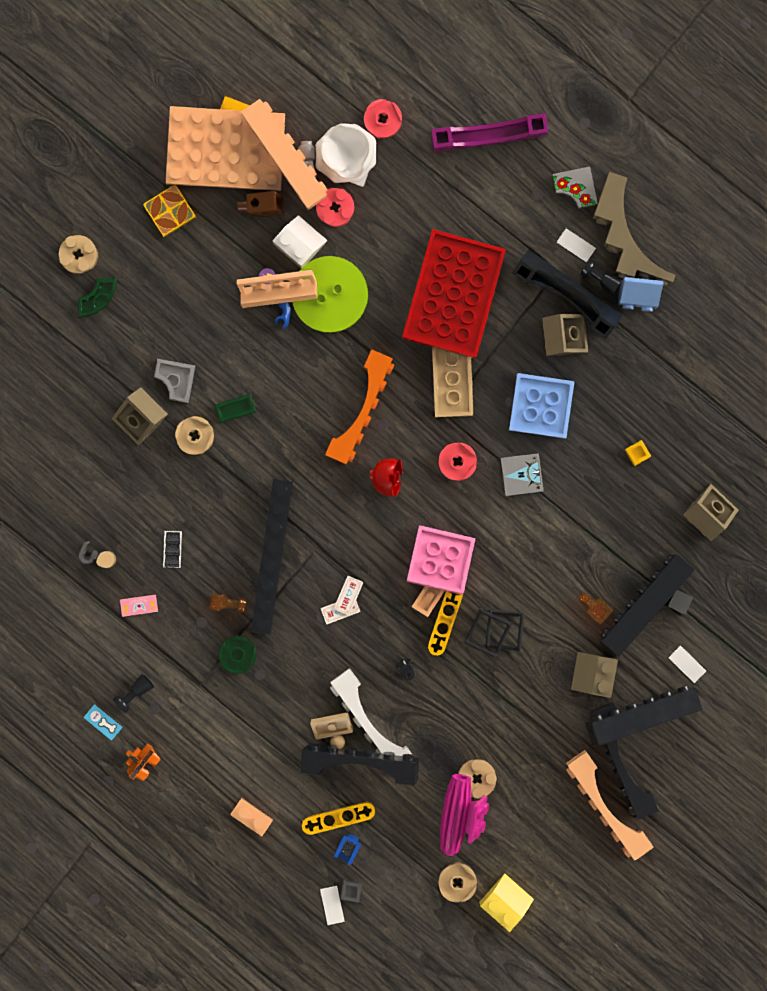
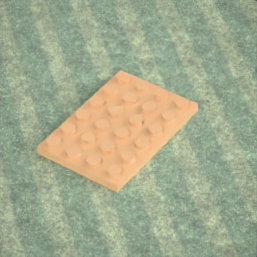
(218, 151)

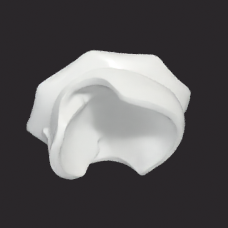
(346, 153)

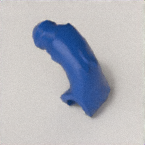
(285, 314)

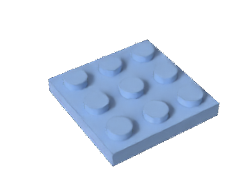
(541, 405)

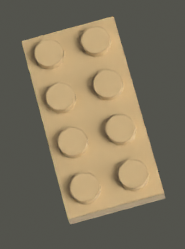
(452, 384)

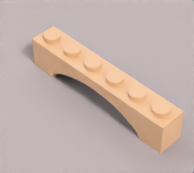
(634, 841)

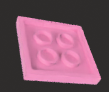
(440, 560)

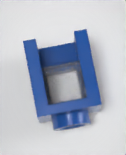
(347, 848)

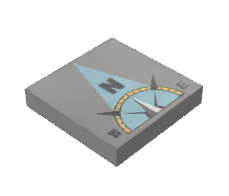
(522, 474)

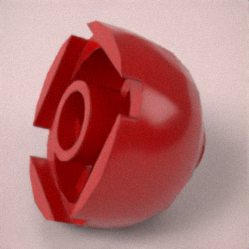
(386, 476)

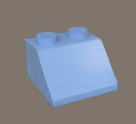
(640, 293)

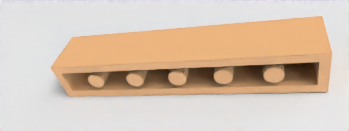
(284, 154)

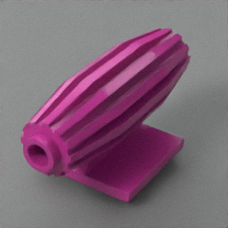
(461, 815)

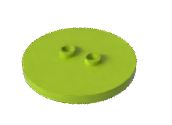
(340, 295)

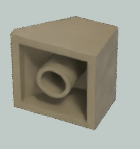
(565, 334)
(139, 416)
(711, 512)
(594, 674)

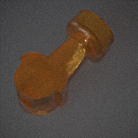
(221, 601)

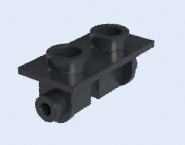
(405, 669)

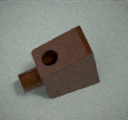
(270, 204)

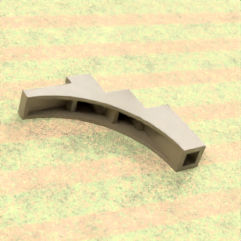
(611, 211)

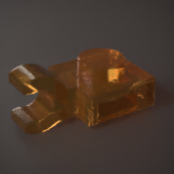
(597, 609)

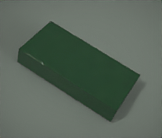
(235, 408)

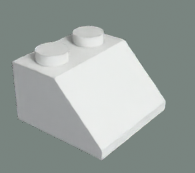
(299, 241)

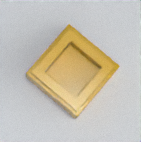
(637, 453)

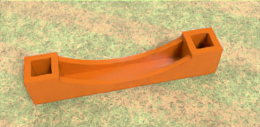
(342, 447)

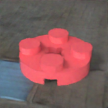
(387, 109)
(345, 212)
(468, 459)

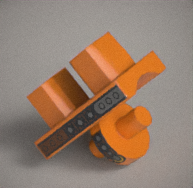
(138, 760)

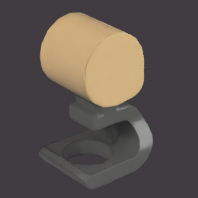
(105, 559)

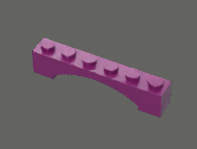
(467, 137)

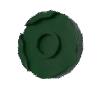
(237, 654)

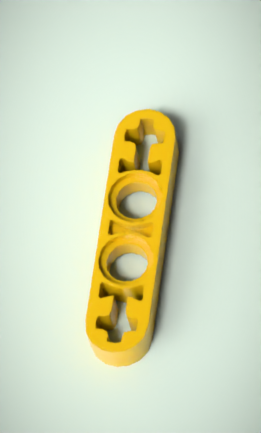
(442, 618)
(339, 821)

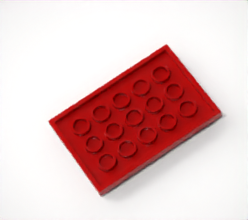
(454, 294)

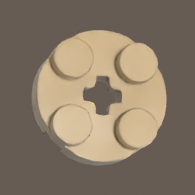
(73, 244)
(185, 441)
(488, 777)
(457, 894)

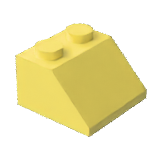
(506, 902)

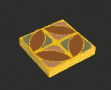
(169, 210)

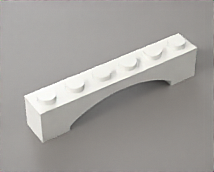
(347, 687)

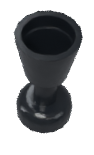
(607, 281)
(139, 688)

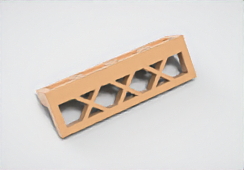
(277, 291)

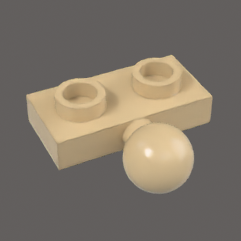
(332, 727)

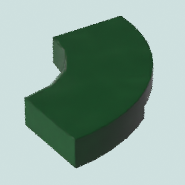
(97, 298)

